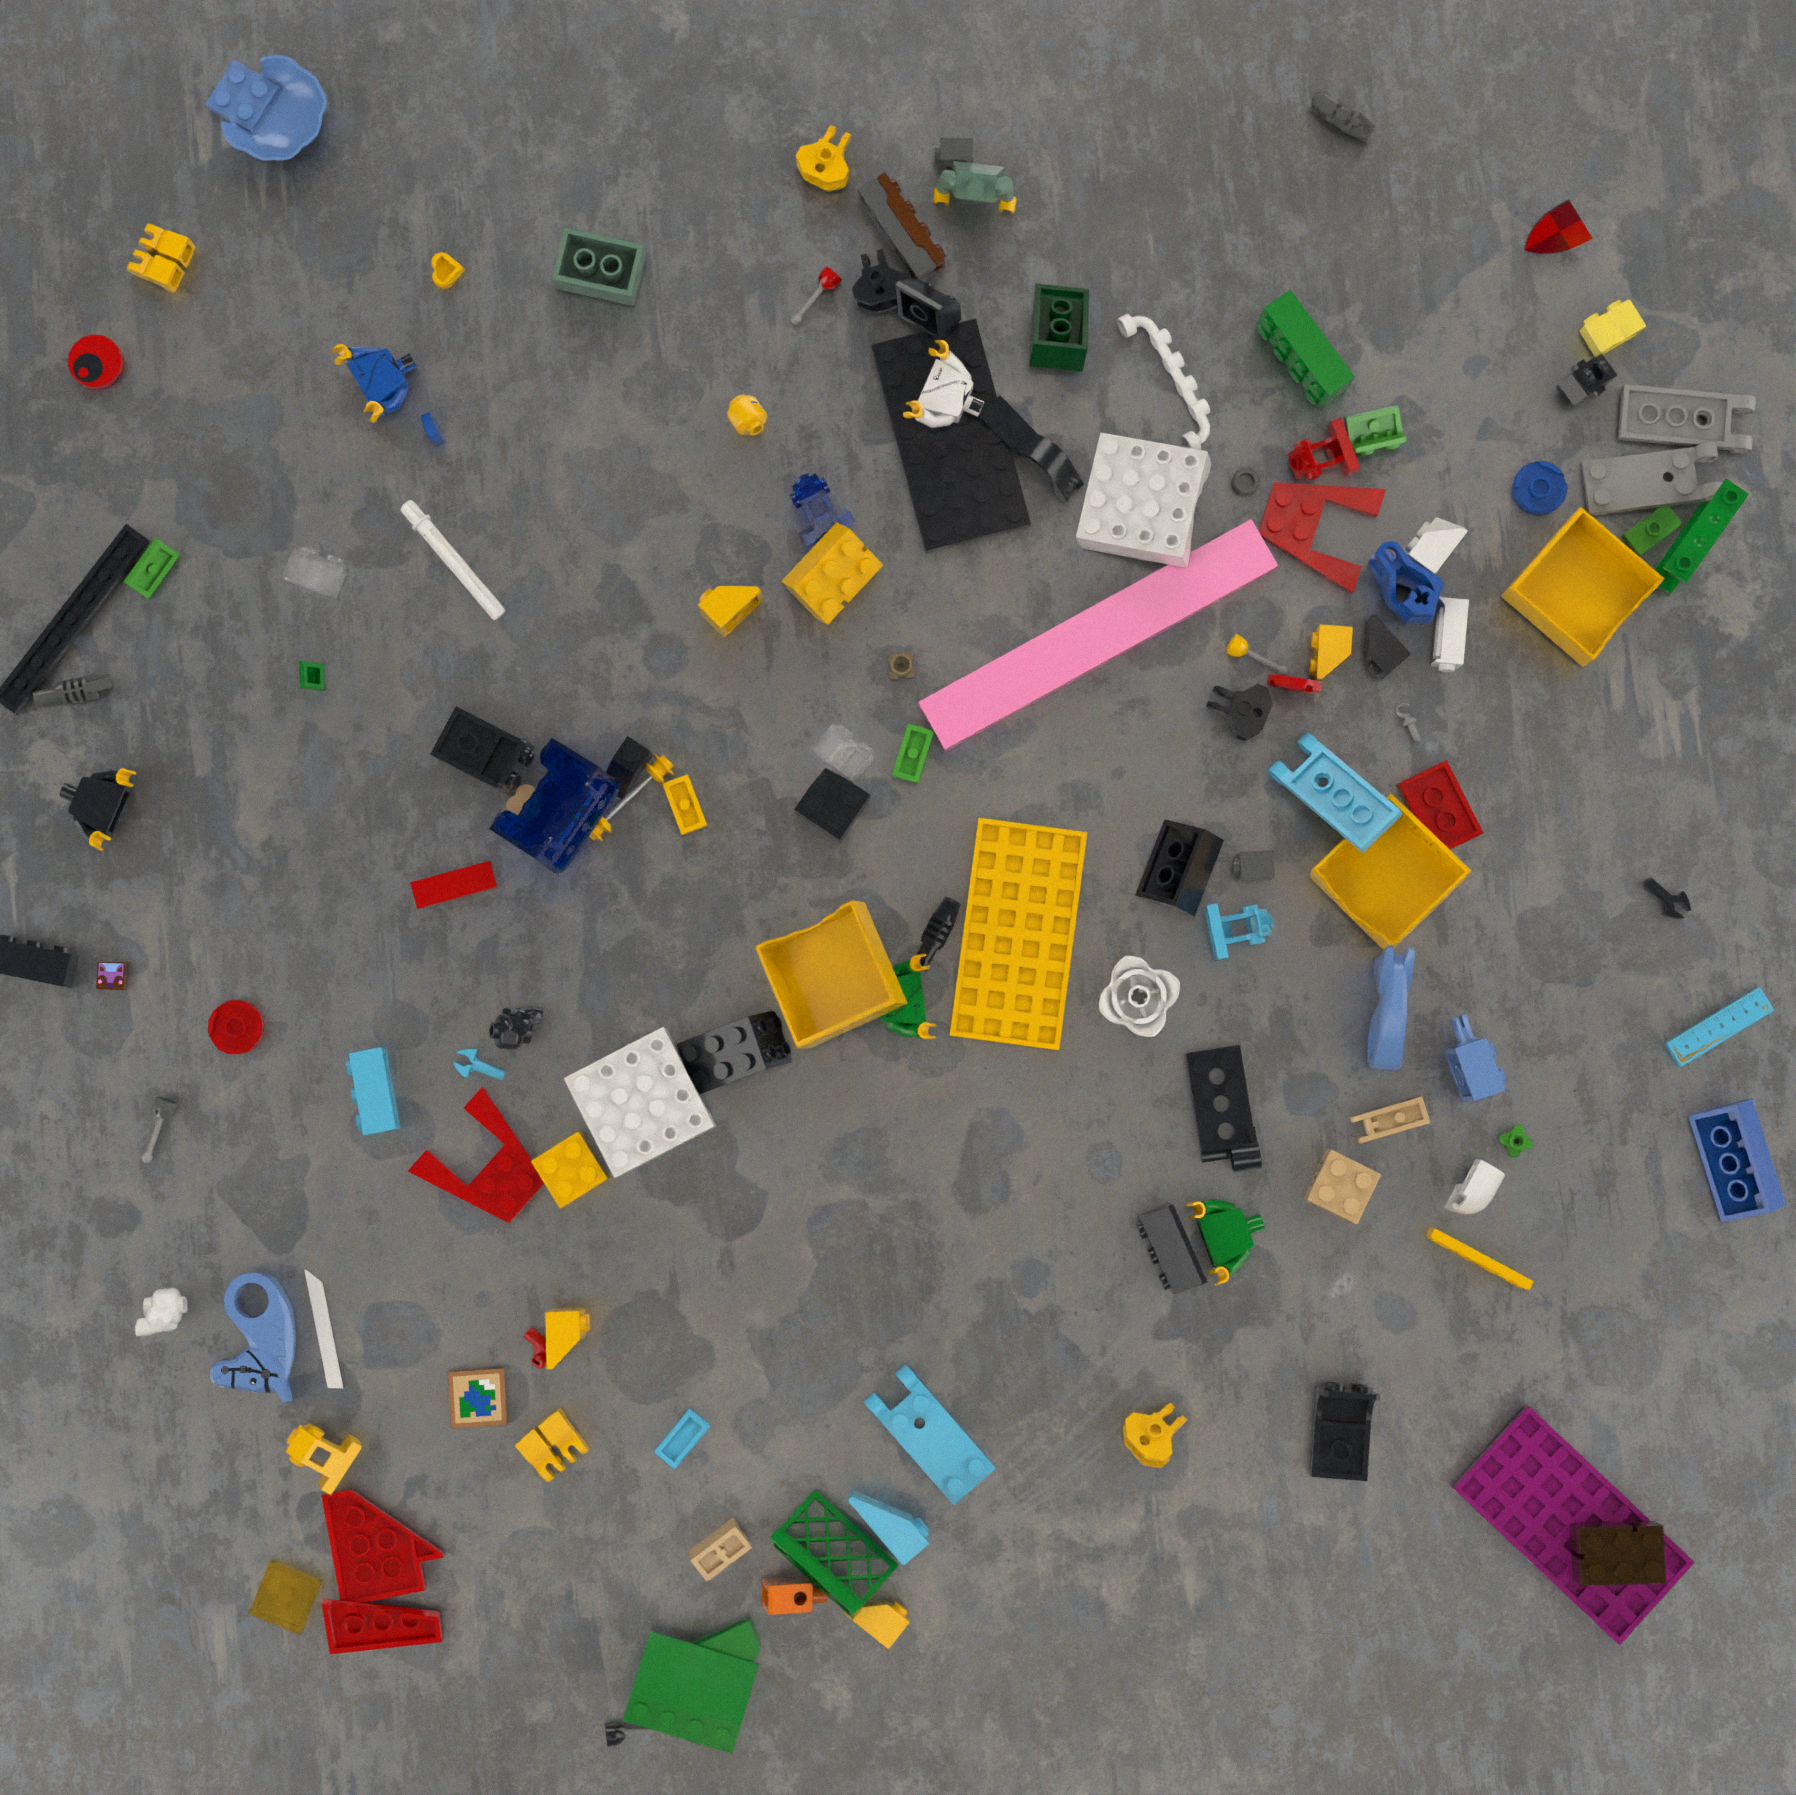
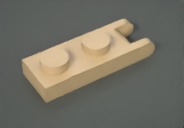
(1392, 1119)

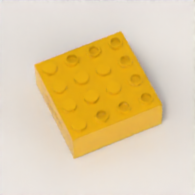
(1582, 587)
(1393, 881)
(831, 976)

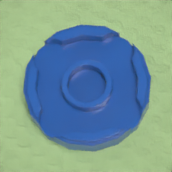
(1539, 488)

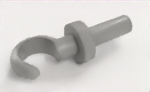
(1409, 722)

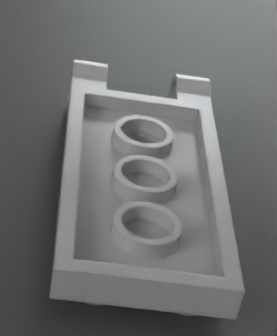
(1672, 415)
(1638, 480)

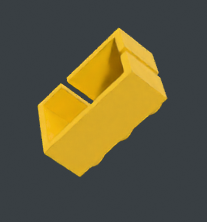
(832, 573)

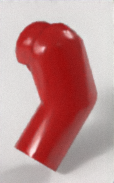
(539, 1343)

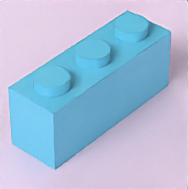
(373, 1091)

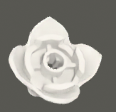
(1160, 993)

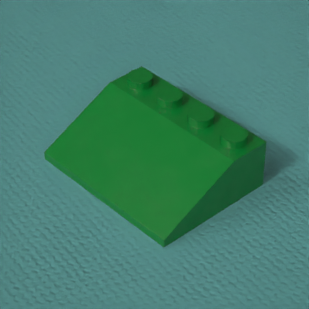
(691, 1692)

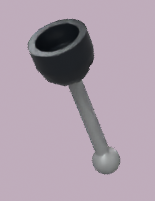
(616, 1733)

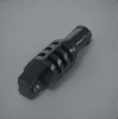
(938, 929)

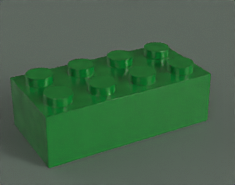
(1304, 350)

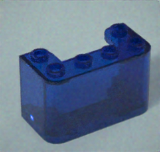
(560, 809)

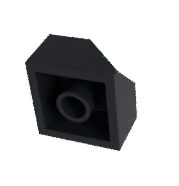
(832, 804)

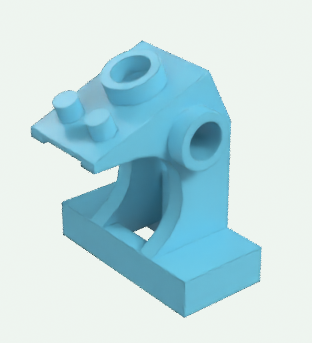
(1258, 926)

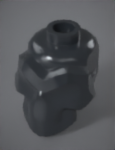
(514, 1026)

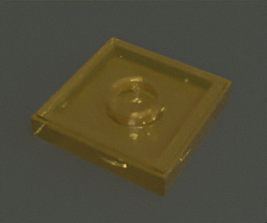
(286, 1597)

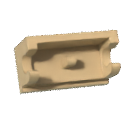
(719, 1549)

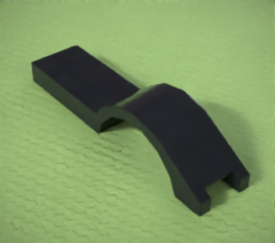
(1028, 443)

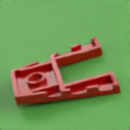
(1293, 518)
(503, 1183)

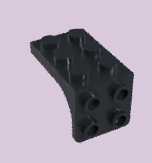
(483, 751)
(735, 1051)
(1342, 1431)

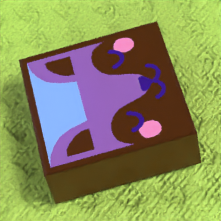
(111, 975)

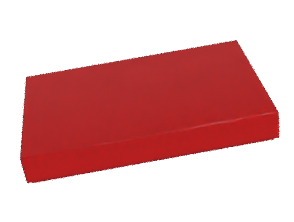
(1441, 805)

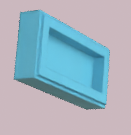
(682, 1438)

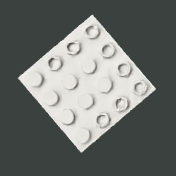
(1142, 499)
(639, 1102)

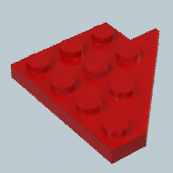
(372, 1550)

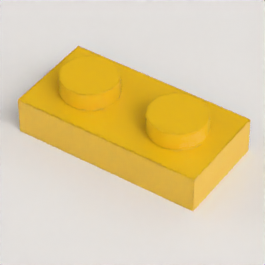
(684, 804)

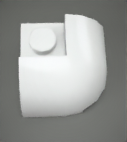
(1476, 1189)

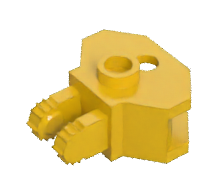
(824, 162)
(1154, 1434)

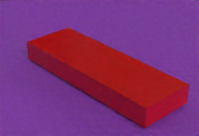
(454, 885)

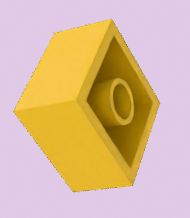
(570, 1169)

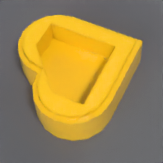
(445, 270)

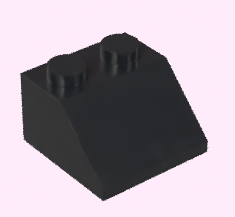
(927, 307)

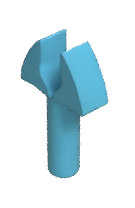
(478, 1065)

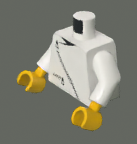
(945, 392)

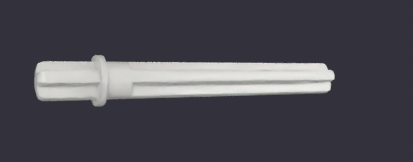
(452, 559)

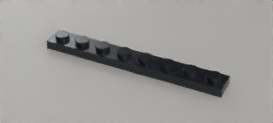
(72, 618)

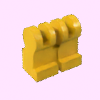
(164, 268)
(538, 1442)

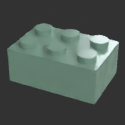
(599, 266)

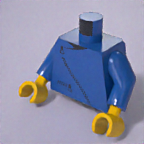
(377, 376)

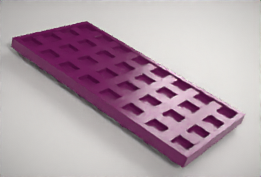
(1533, 1489)

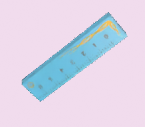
(1719, 1027)

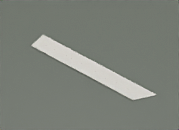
(324, 1331)

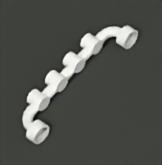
(1173, 362)

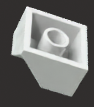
(1435, 543)

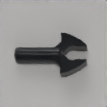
(1668, 899)

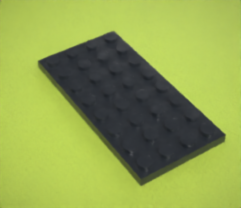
(956, 473)

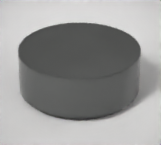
(1245, 482)

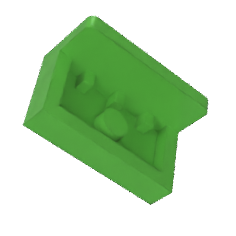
(1375, 430)

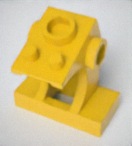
(304, 1442)

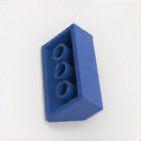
(1737, 1160)

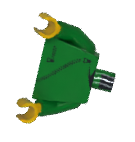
(911, 1018)

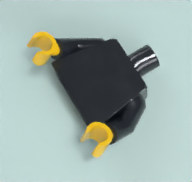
(98, 803)

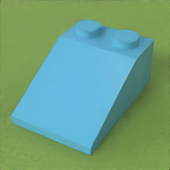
(896, 1528)

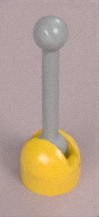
(1239, 647)

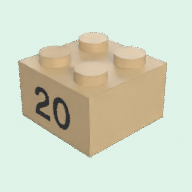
(1341, 1186)

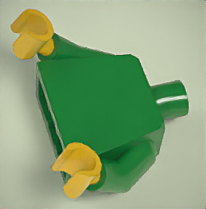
(1225, 1235)

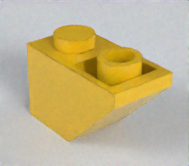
(1331, 647)

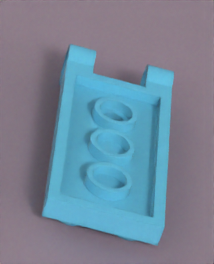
(1346, 802)
(937, 1447)

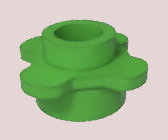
(1508, 1140)

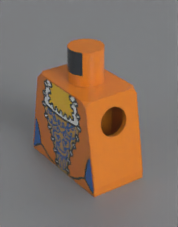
(780, 1591)

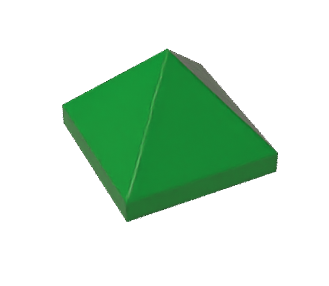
(311, 675)

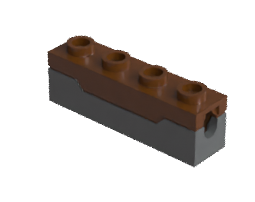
(901, 228)

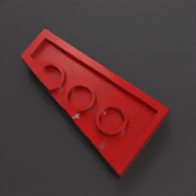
(374, 1626)

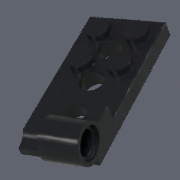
(1242, 1145)

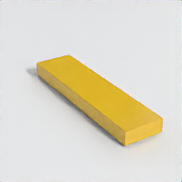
(1479, 1259)

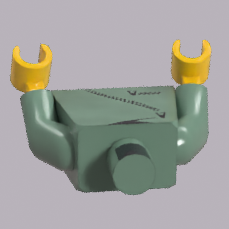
(976, 183)

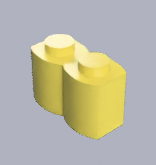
(1612, 328)

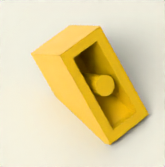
(883, 1620)

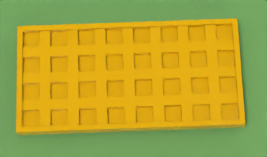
(1018, 934)

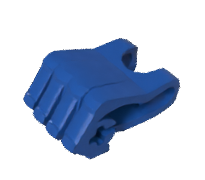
(1406, 573)

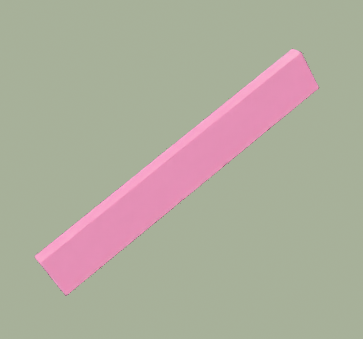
(1097, 635)

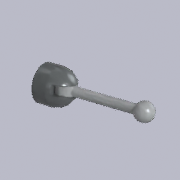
(163, 1109)

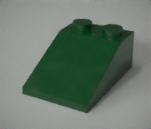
(1059, 327)

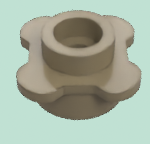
(906, 659)

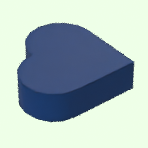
(432, 429)

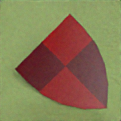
(1557, 231)

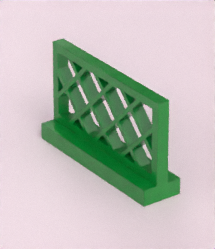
(816, 1571)

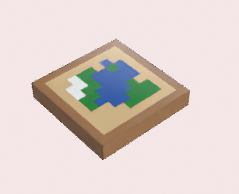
(478, 1398)

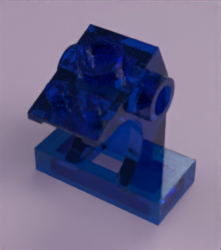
(808, 489)

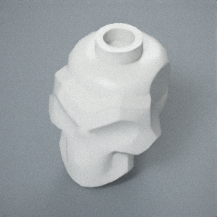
(161, 1312)

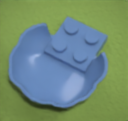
(269, 111)

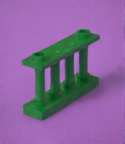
(1699, 536)

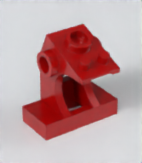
(1336, 448)

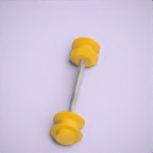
(656, 772)

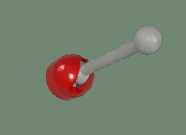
(827, 280)

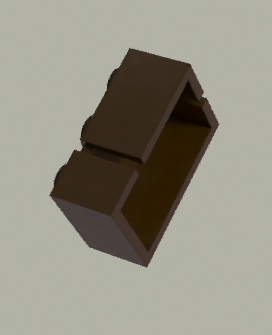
(1617, 1553)

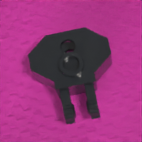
(877, 285)
(1587, 380)
(1241, 709)

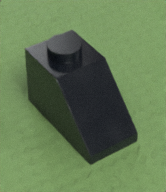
(1381, 648)
(628, 765)

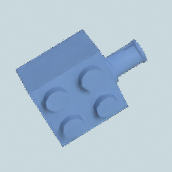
(1474, 1063)

